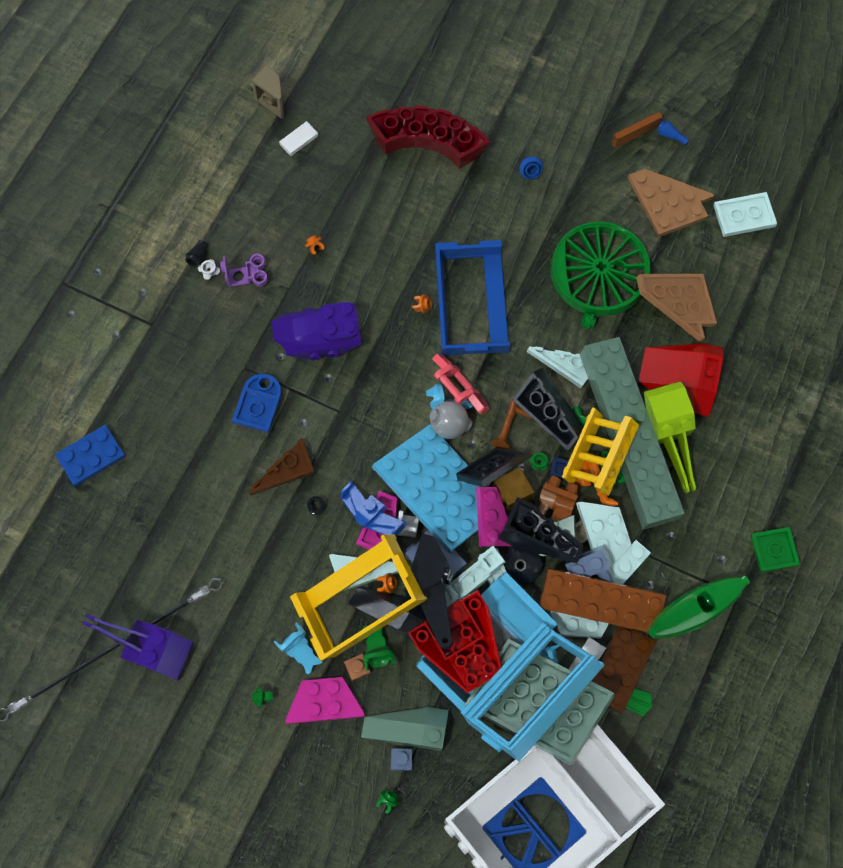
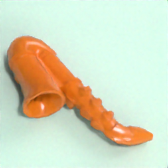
(593, 468)

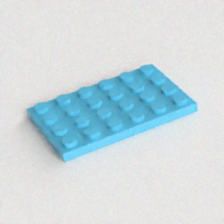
(426, 481)

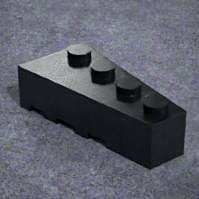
(549, 409)

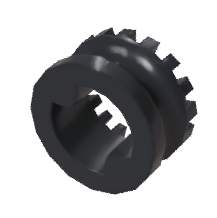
(321, 504)

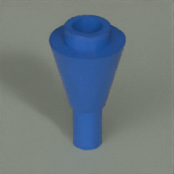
(667, 130)

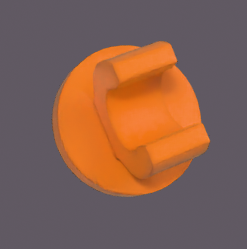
(312, 241)
(424, 305)
(390, 583)

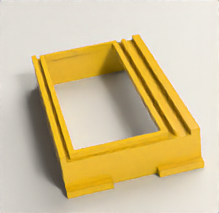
(308, 601)

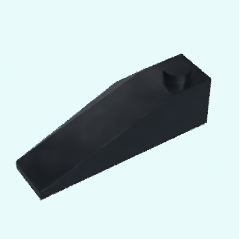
(533, 532)
(378, 604)

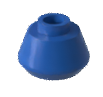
(531, 167)

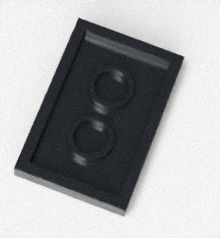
(490, 467)

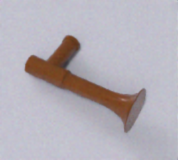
(513, 409)

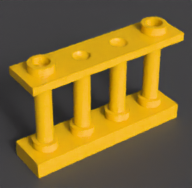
(615, 458)

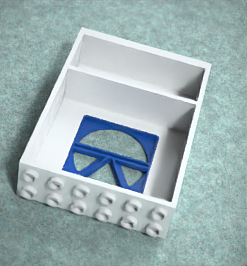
(599, 793)

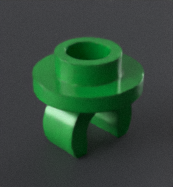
(259, 697)
(388, 797)

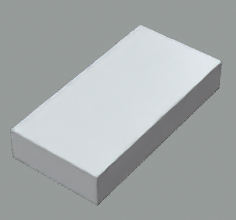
(298, 138)

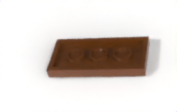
(623, 665)

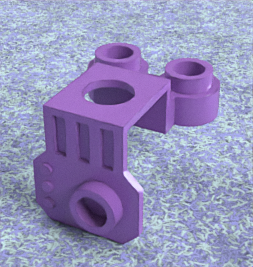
(251, 272)

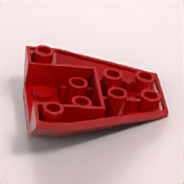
(691, 364)
(474, 649)

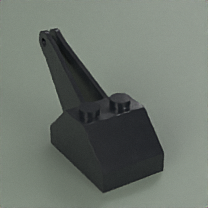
(433, 576)

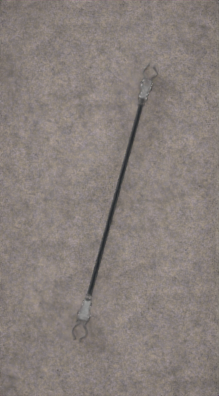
(16, 706)

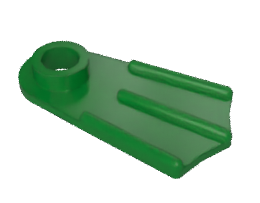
(639, 702)

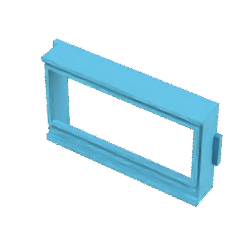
(550, 709)

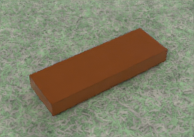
(637, 129)

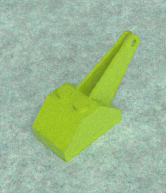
(671, 420)

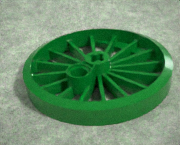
(593, 263)

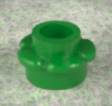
(588, 320)
(544, 461)

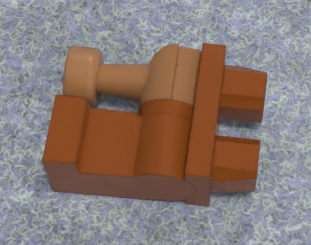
(557, 499)

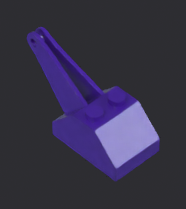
(150, 647)

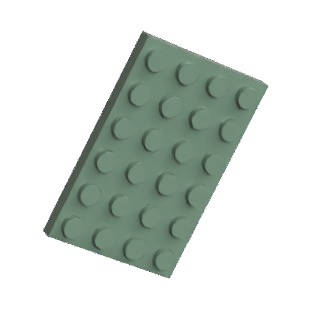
(531, 690)

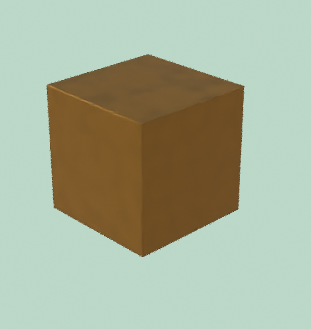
(512, 486)

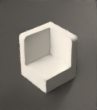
(412, 525)

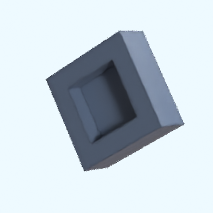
(401, 759)

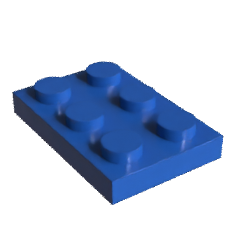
(90, 455)

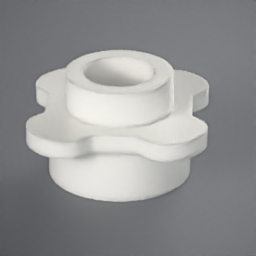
(204, 269)

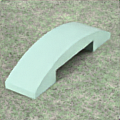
(474, 576)

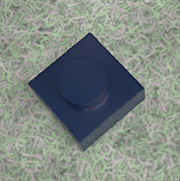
(558, 467)

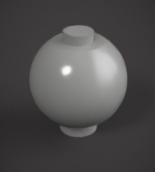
(450, 420)

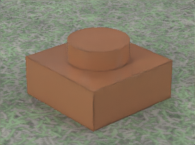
(356, 667)

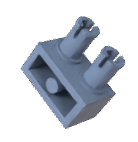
(593, 562)

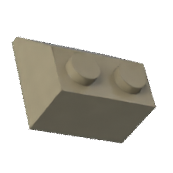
(268, 90)

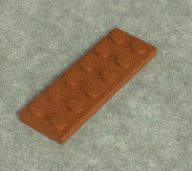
(600, 600)

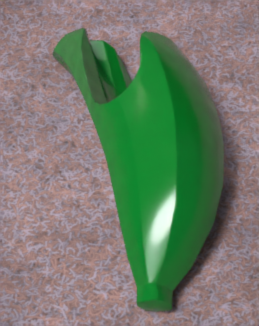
(697, 607)

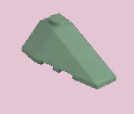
(412, 727)

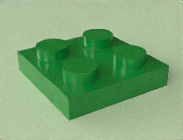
(775, 550)

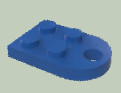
(258, 404)

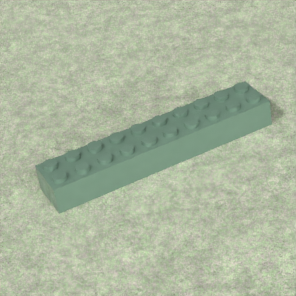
(644, 464)

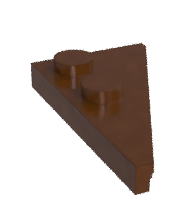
(292, 466)

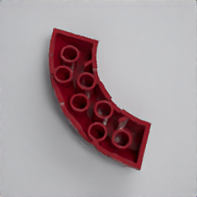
(429, 130)

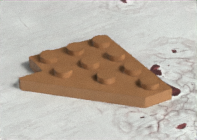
(669, 202)
(681, 298)

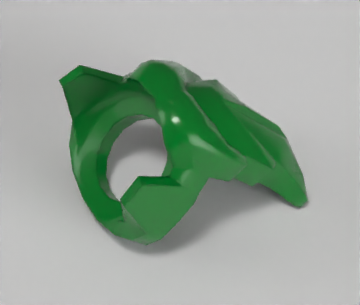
(377, 653)

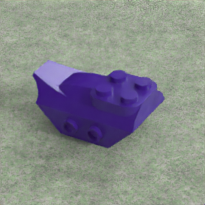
(318, 332)

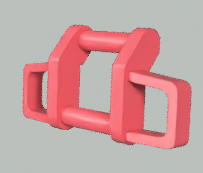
(470, 393)

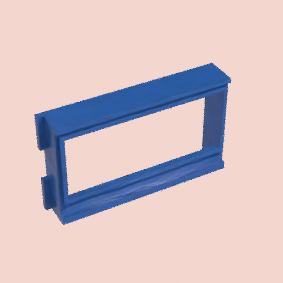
(494, 290)

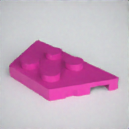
(323, 701)

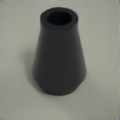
(196, 254)

